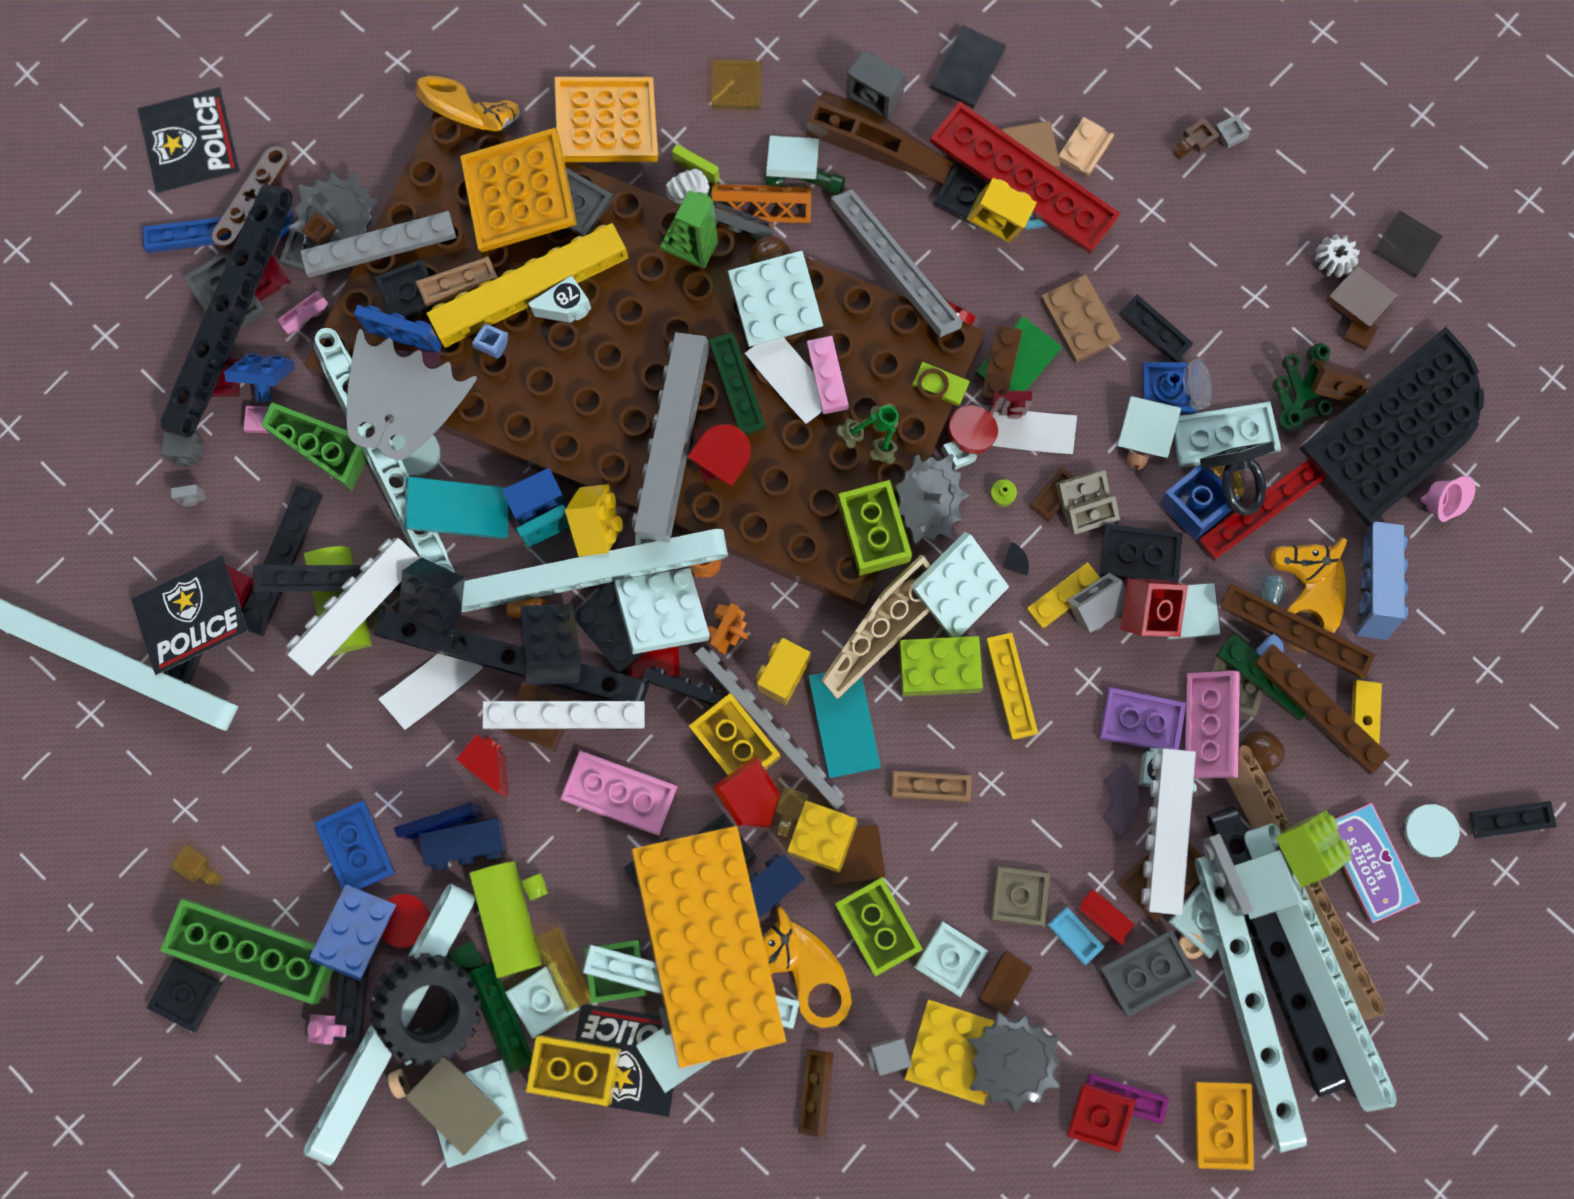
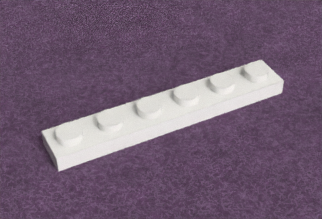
(563, 715)

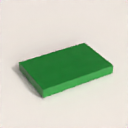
(1033, 356)

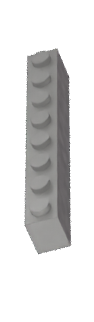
(671, 437)

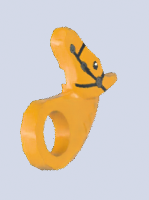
(453, 102)
(1323, 577)
(812, 963)

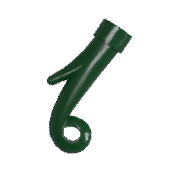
(832, 183)

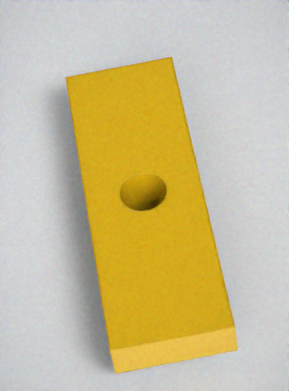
(1367, 705)

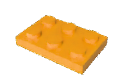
(1224, 1125)

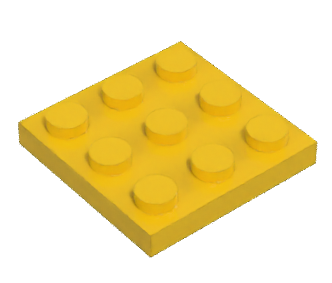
(942, 1053)

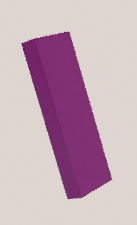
(1148, 1104)

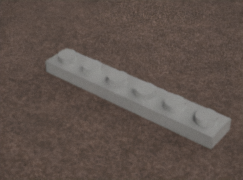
(378, 244)

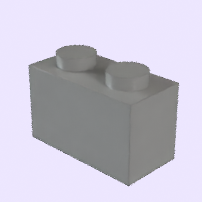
(1098, 602)
(889, 1056)

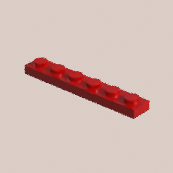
(1276, 500)

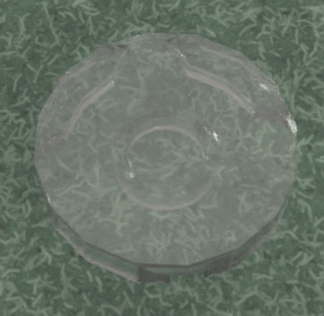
(1198, 384)

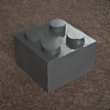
(875, 84)

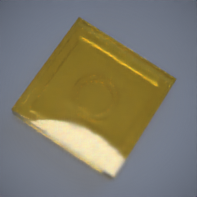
(736, 84)

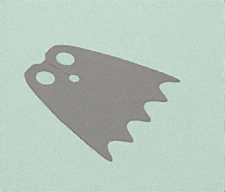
(399, 387)

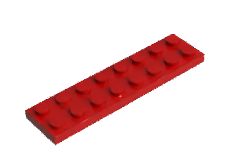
(996, 155)

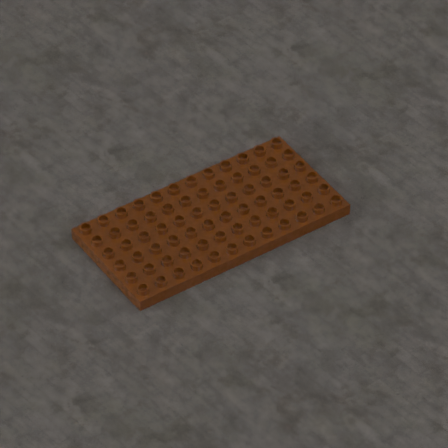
(589, 388)

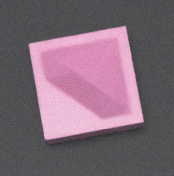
(253, 419)

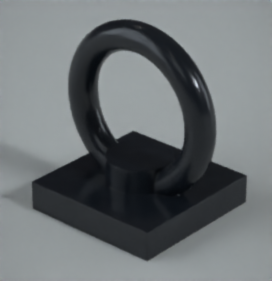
(1238, 459)

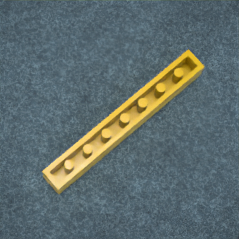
(518, 287)

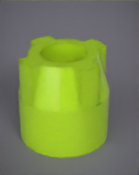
(535, 887)

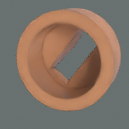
(1136, 458)

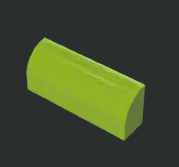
(337, 556)
(505, 919)

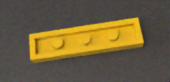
(1012, 686)

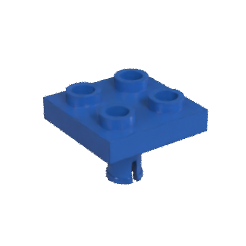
(261, 372)
(1165, 384)

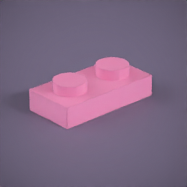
(310, 307)

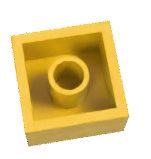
(1001, 210)
(593, 520)
(783, 671)
(822, 836)

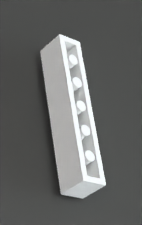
(352, 606)
(1169, 831)

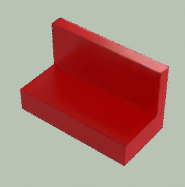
(1105, 917)

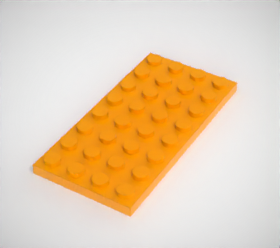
(708, 946)

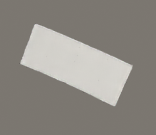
(788, 376)
(1036, 432)
(428, 687)

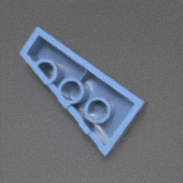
(1383, 581)

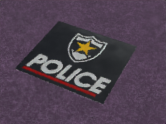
(188, 140)
(189, 615)
(635, 1083)

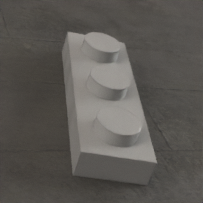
(1226, 875)

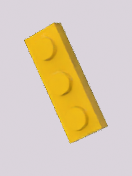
(1055, 602)

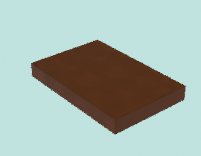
(1134, 880)

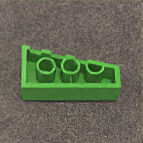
(693, 230)
(317, 442)

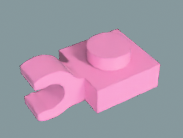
(323, 1029)

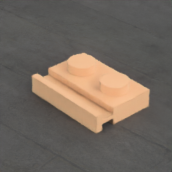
(1085, 147)

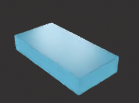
(1075, 936)

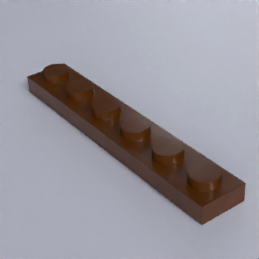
(1297, 631)
(1321, 709)

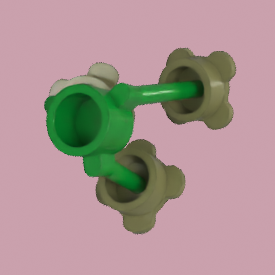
(884, 419)

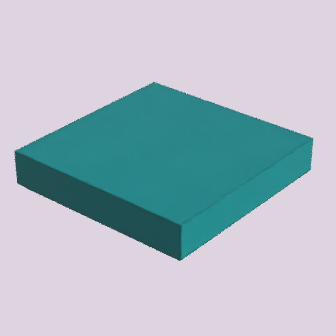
(544, 526)

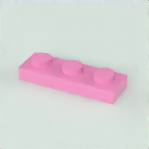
(827, 375)

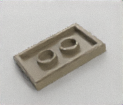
(454, 1105)

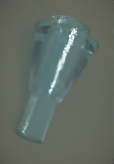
(1273, 588)

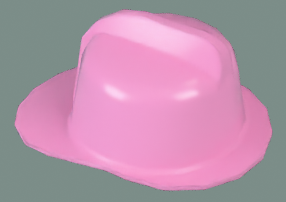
(1450, 498)

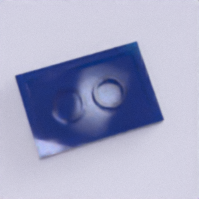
(439, 821)

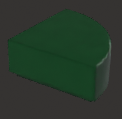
(467, 956)

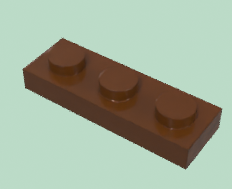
(1001, 361)
(815, 1093)

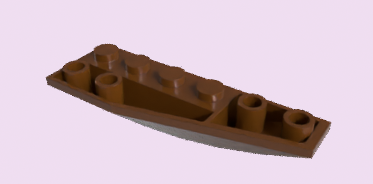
(874, 137)

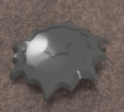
(340, 203)
(930, 498)
(1014, 1062)

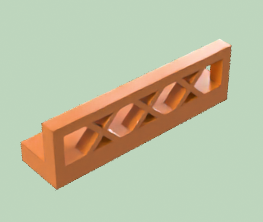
(768, 194)

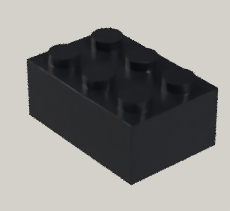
(549, 644)

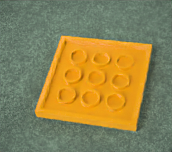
(606, 119)
(518, 190)

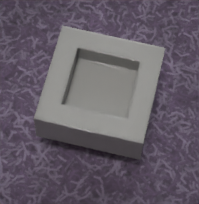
(1232, 131)
(188, 495)

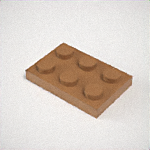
(1080, 318)

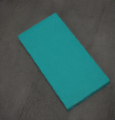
(455, 508)
(845, 728)

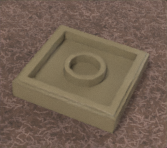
(1020, 896)

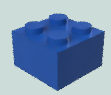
(534, 496)
(1196, 502)

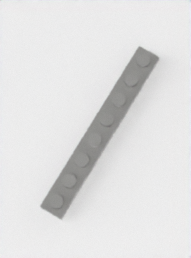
(896, 263)
(777, 735)

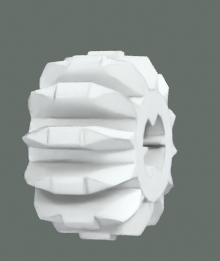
(682, 183)
(1336, 246)

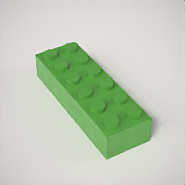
(246, 951)

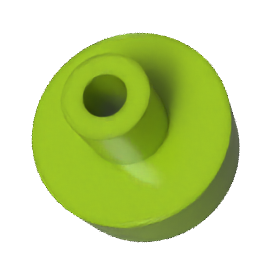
(1000, 497)

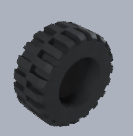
(445, 1036)

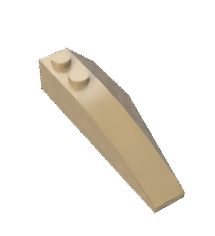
(884, 625)

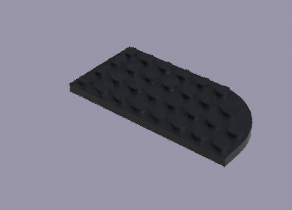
(1401, 428)

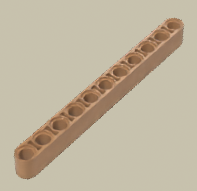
(1263, 809)

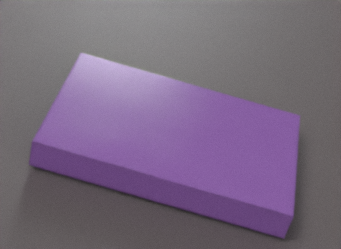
(1142, 720)

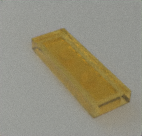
(563, 969)

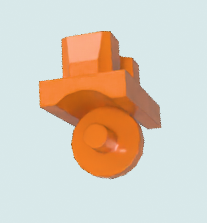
(729, 630)

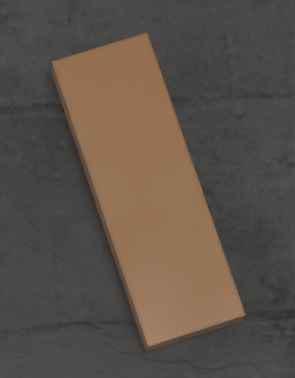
(455, 281)
(931, 786)

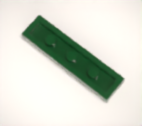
(737, 384)
(1241, 658)
(501, 1018)

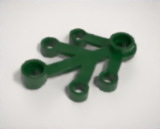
(1301, 389)

